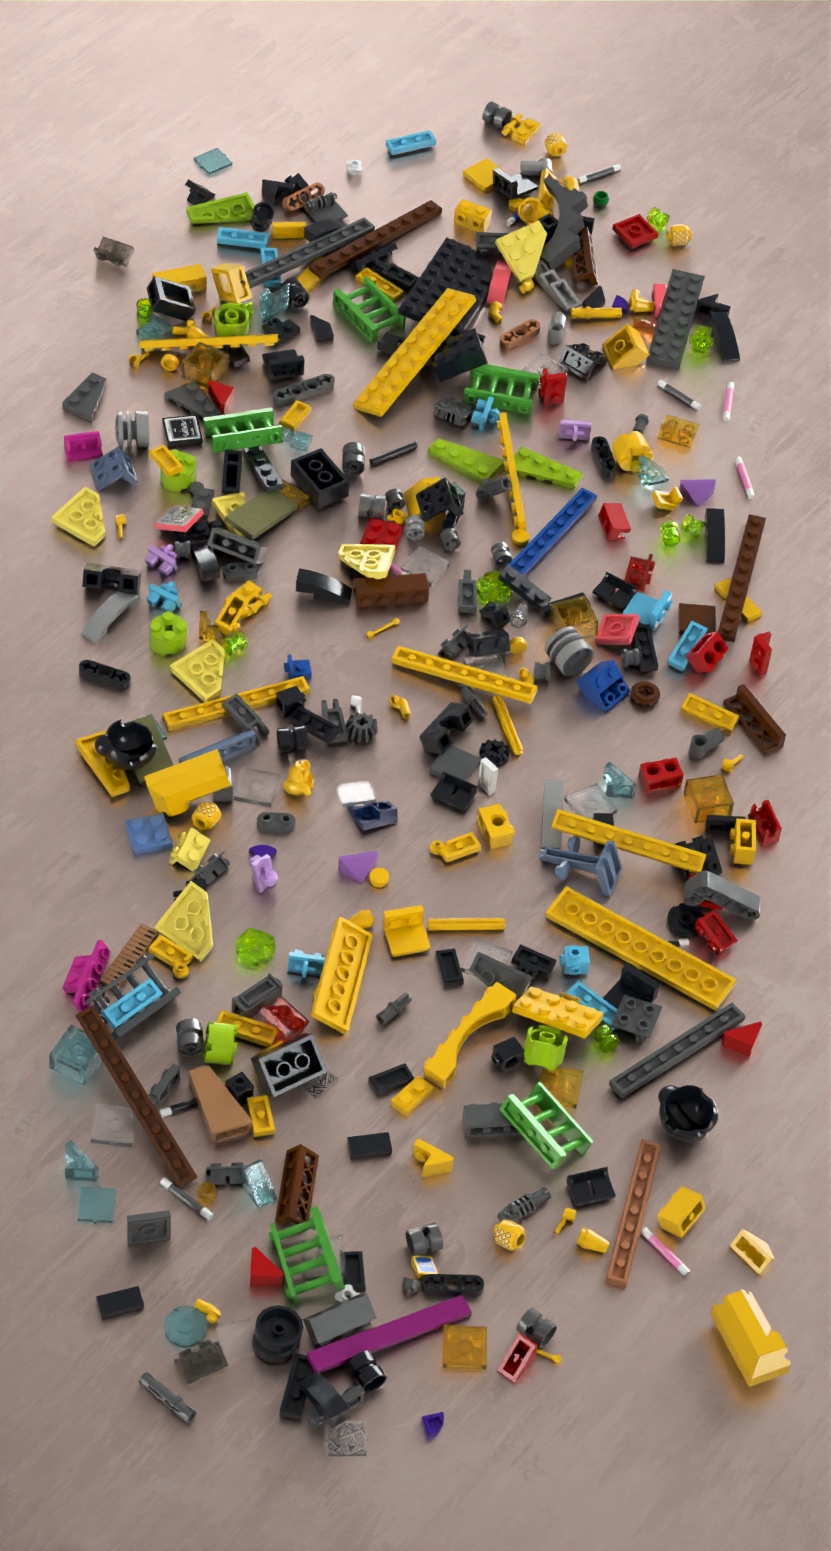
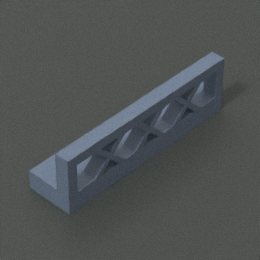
(228, 747)

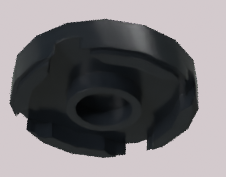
(682, 920)

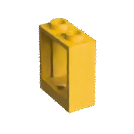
(232, 290)

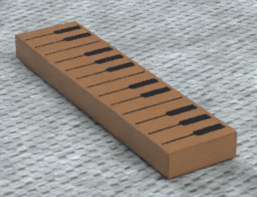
(134, 949)

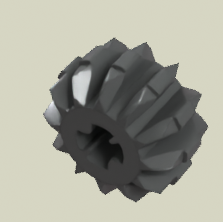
(361, 727)

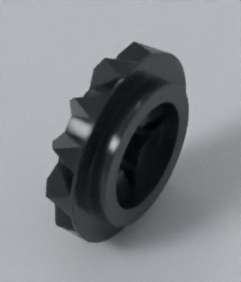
(503, 751)

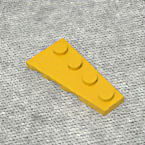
(110, 776)

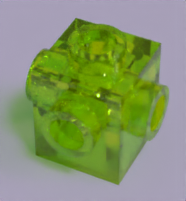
(701, 339)

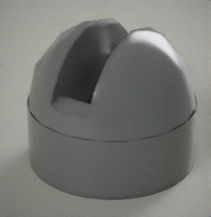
(410, 1283)

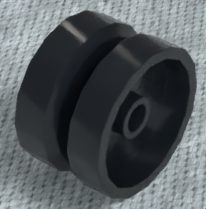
(277, 1334)

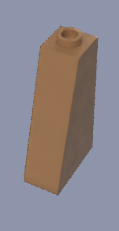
(218, 1107)

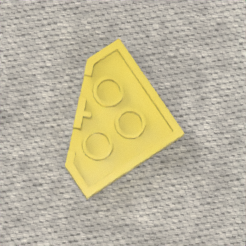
(523, 249)
(82, 517)
(368, 559)
(202, 670)
(189, 922)

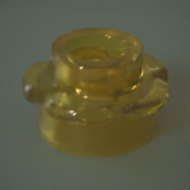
(207, 1187)

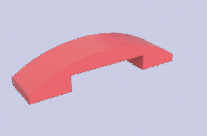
(499, 283)

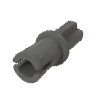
(474, 701)
(393, 1009)

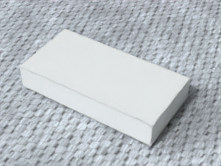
(487, 776)

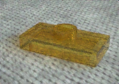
(294, 494)

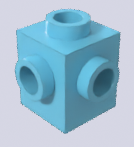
(575, 960)

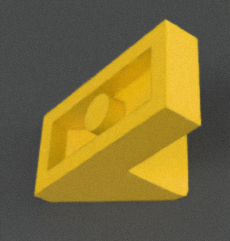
(436, 1160)

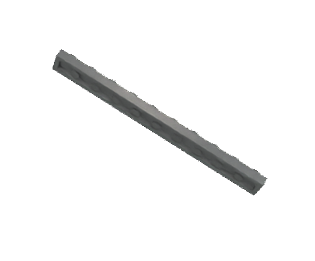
(308, 252)

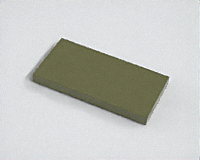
(261, 513)
(161, 759)

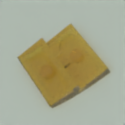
(563, 1085)

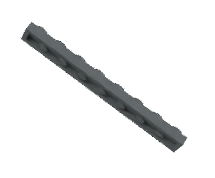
(676, 1050)

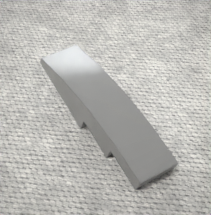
(555, 288)
(551, 802)

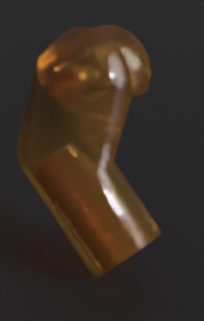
(639, 323)

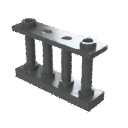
(166, 997)

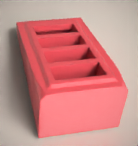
(657, 296)

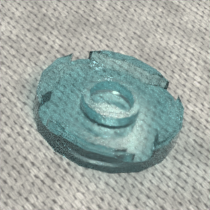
(185, 1326)

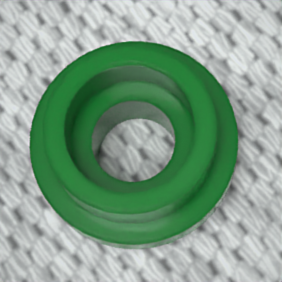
(601, 198)

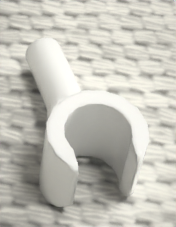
(356, 702)

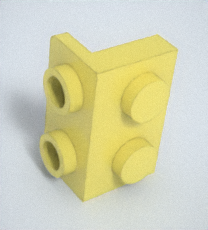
(189, 849)

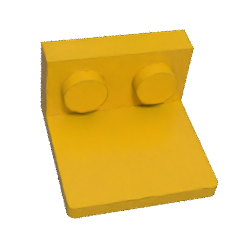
(405, 930)

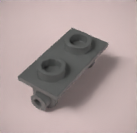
(450, 647)
(216, 864)
(219, 1172)

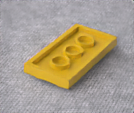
(557, 1012)

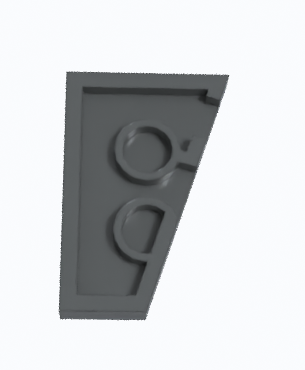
(86, 396)
(194, 399)
(493, 971)

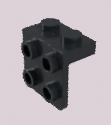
(707, 847)

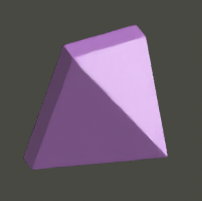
(697, 490)
(358, 865)

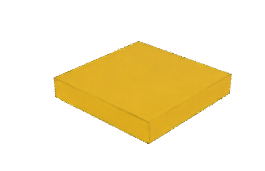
(481, 174)

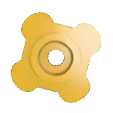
(397, 516)

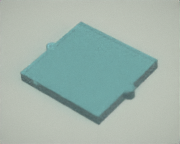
(212, 161)
(96, 1204)

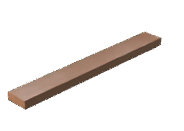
(633, 1213)

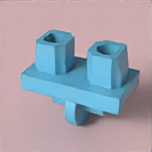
(488, 413)
(165, 593)
(305, 963)

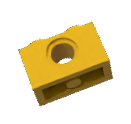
(495, 826)

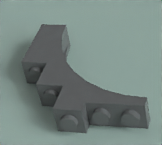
(565, 238)

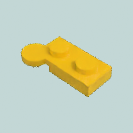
(456, 847)
(172, 955)

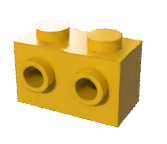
(472, 216)
(231, 614)
(744, 841)
(681, 1211)

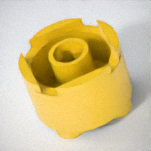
(629, 449)

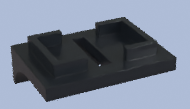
(389, 343)
(609, 585)
(446, 786)
(600, 1184)

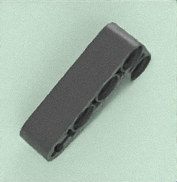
(722, 893)

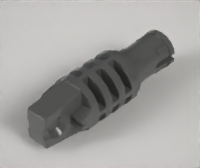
(524, 1205)

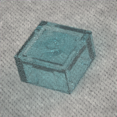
(75, 1056)

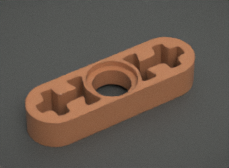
(297, 196)
(529, 329)

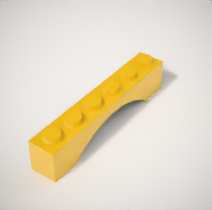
(493, 1006)

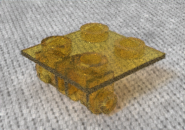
(678, 431)

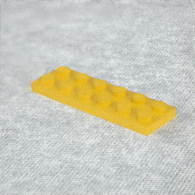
(341, 975)

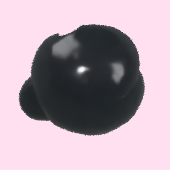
(127, 745)
(687, 1112)

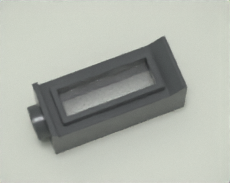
(259, 995)

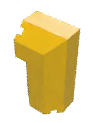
(186, 782)
(750, 1339)

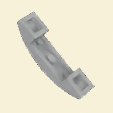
(107, 613)

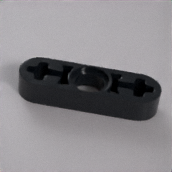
(609, 472)
(99, 668)
(458, 1278)

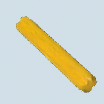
(507, 725)
(466, 924)

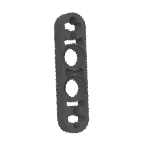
(322, 383)

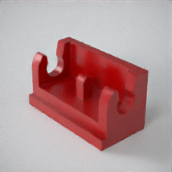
(614, 521)
(767, 825)

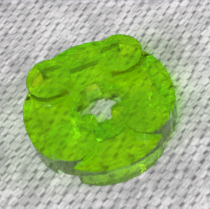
(487, 593)
(254, 937)

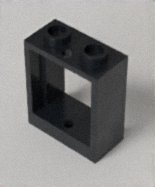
(160, 287)

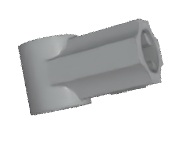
(535, 167)
(556, 328)

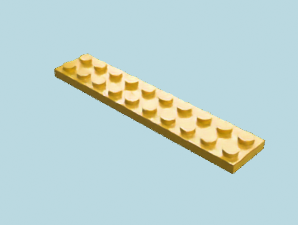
(414, 352)
(641, 948)

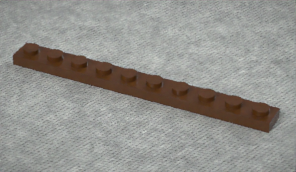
(375, 239)
(741, 578)
(136, 1096)

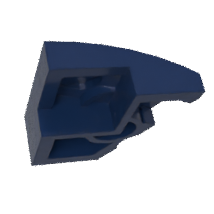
(374, 814)

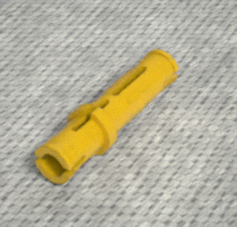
(588, 312)

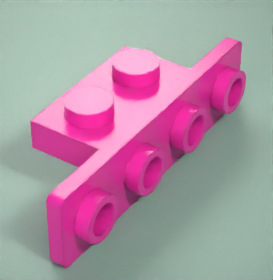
(85, 974)

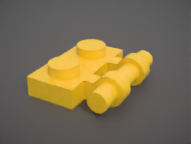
(525, 130)
(252, 593)

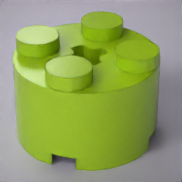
(231, 320)
(182, 479)
(168, 634)
(219, 1043)
(545, 1047)

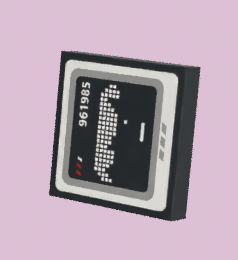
(182, 430)

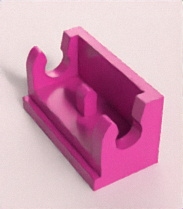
(83, 446)

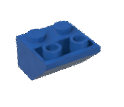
(603, 685)

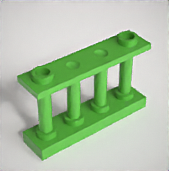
(362, 320)
(503, 376)
(255, 430)
(536, 1135)
(327, 1258)

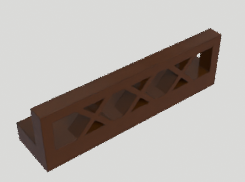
(588, 254)
(760, 719)
(293, 1182)

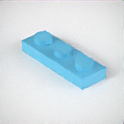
(410, 142)
(242, 238)
(266, 255)
(687, 642)
(591, 999)
(132, 1003)

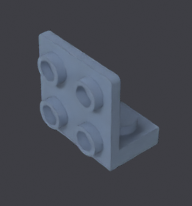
(113, 467)

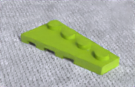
(227, 209)
(466, 460)
(544, 468)

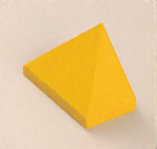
(752, 1250)

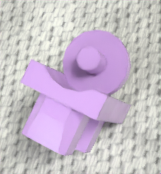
(575, 430)
(165, 556)
(263, 872)

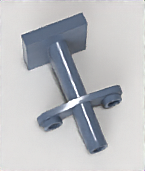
(606, 866)

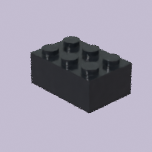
(458, 355)
(320, 478)
(289, 1065)

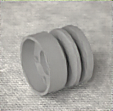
(133, 428)
(569, 651)

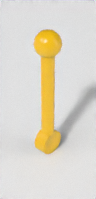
(370, 634)
(556, 1358)

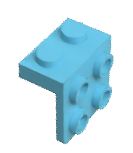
(649, 609)

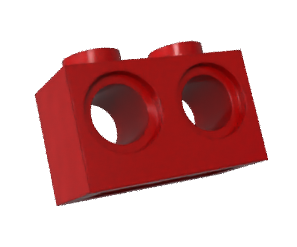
(707, 652)
(661, 775)

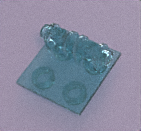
(274, 303)

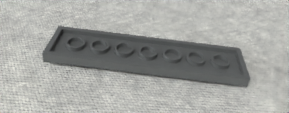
(675, 319)

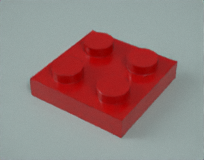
(635, 231)
(382, 533)

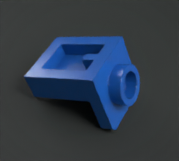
(297, 668)

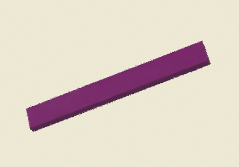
(389, 1333)

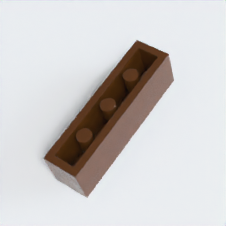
(391, 590)

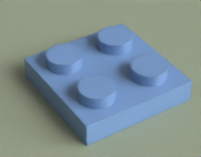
(148, 834)

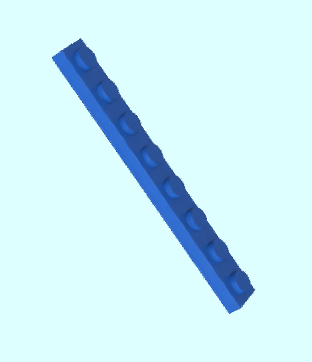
(553, 531)

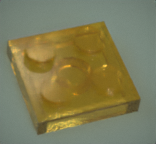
(464, 1347)

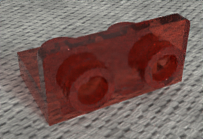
(638, 572)
(285, 1018)

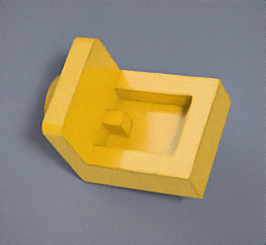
(667, 501)

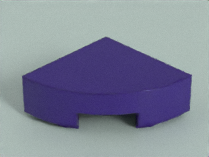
(621, 302)
(262, 850)
(432, 1424)

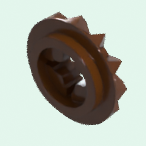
(652, 691)

